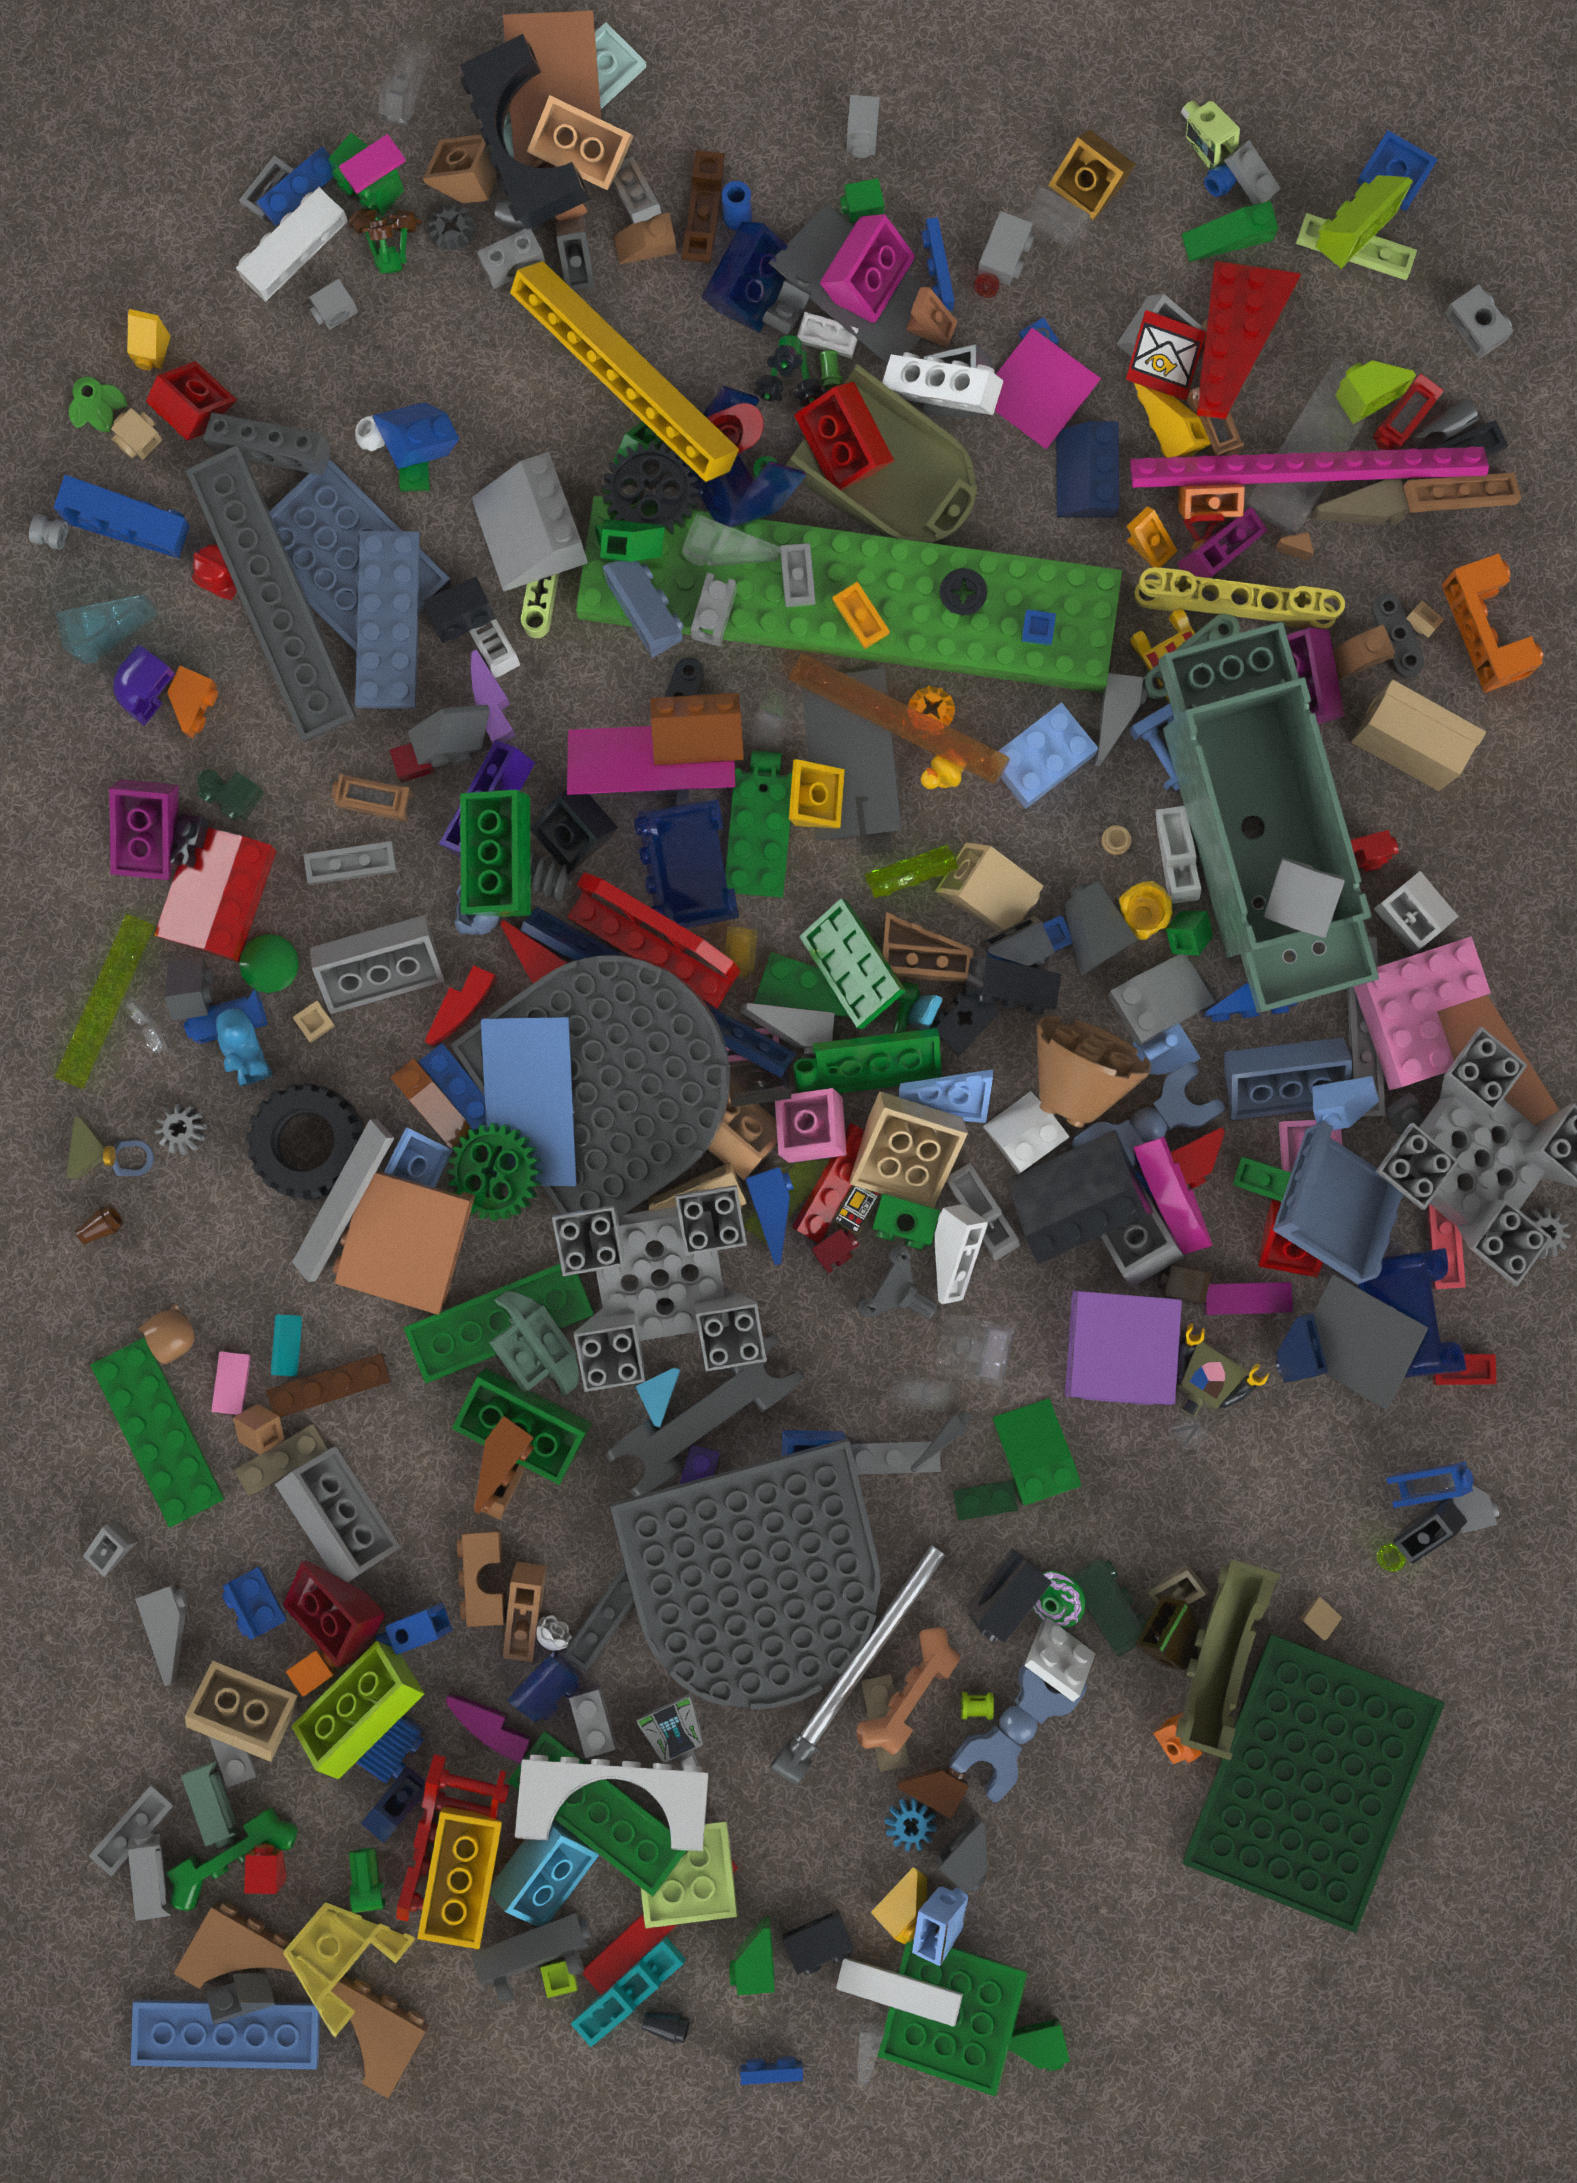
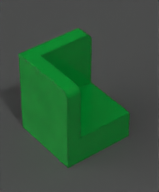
(1189, 932)

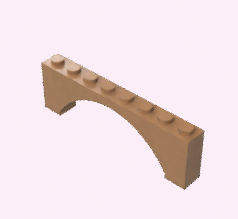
(234, 1943)

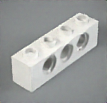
(978, 397)

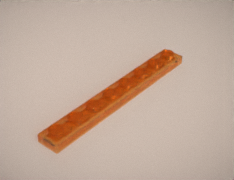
(899, 719)

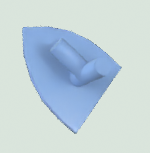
(1168, 1051)

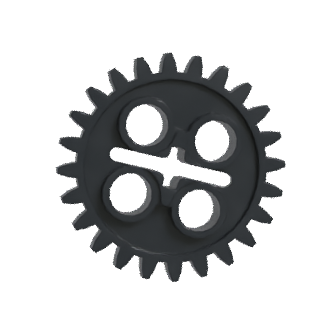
(631, 472)

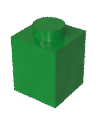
(862, 199)

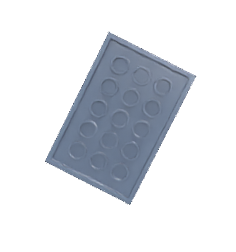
(322, 538)

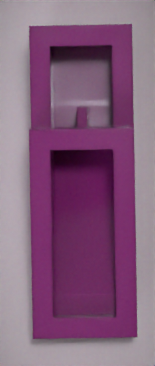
(1248, 1298)
(488, 1727)

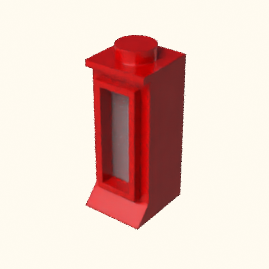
(1407, 414)

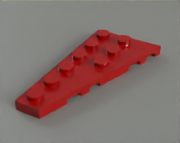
(1239, 321)

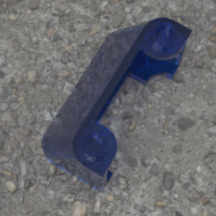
(1407, 1288)

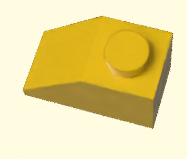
(146, 340)
(901, 1905)

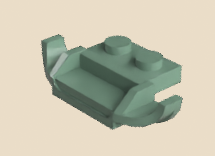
(534, 1345)

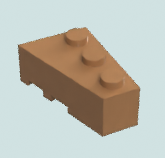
(923, 954)

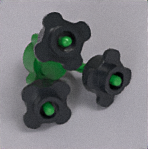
(784, 360)

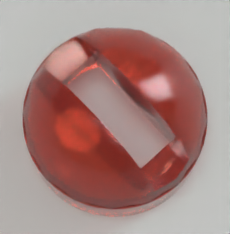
(990, 281)

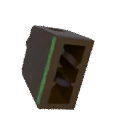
(1170, 1634)

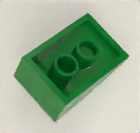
(1036, 1452)

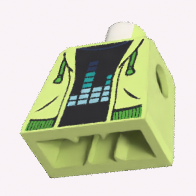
(1210, 132)

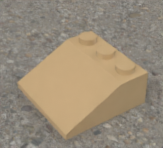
(907, 1150)

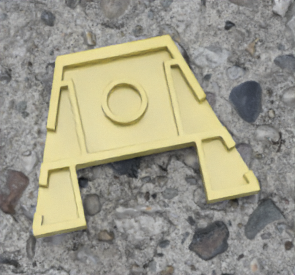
(328, 1950)

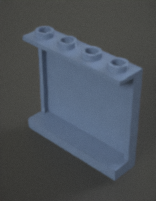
(1338, 1206)

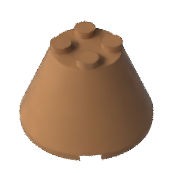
(1084, 1069)

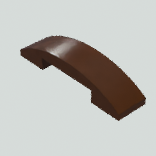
(703, 206)

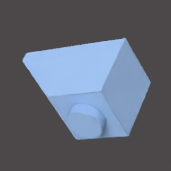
(1344, 1101)

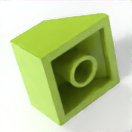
(1372, 388)

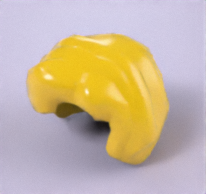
(1146, 908)

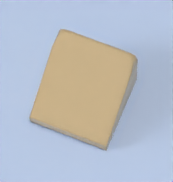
(1320, 1618)

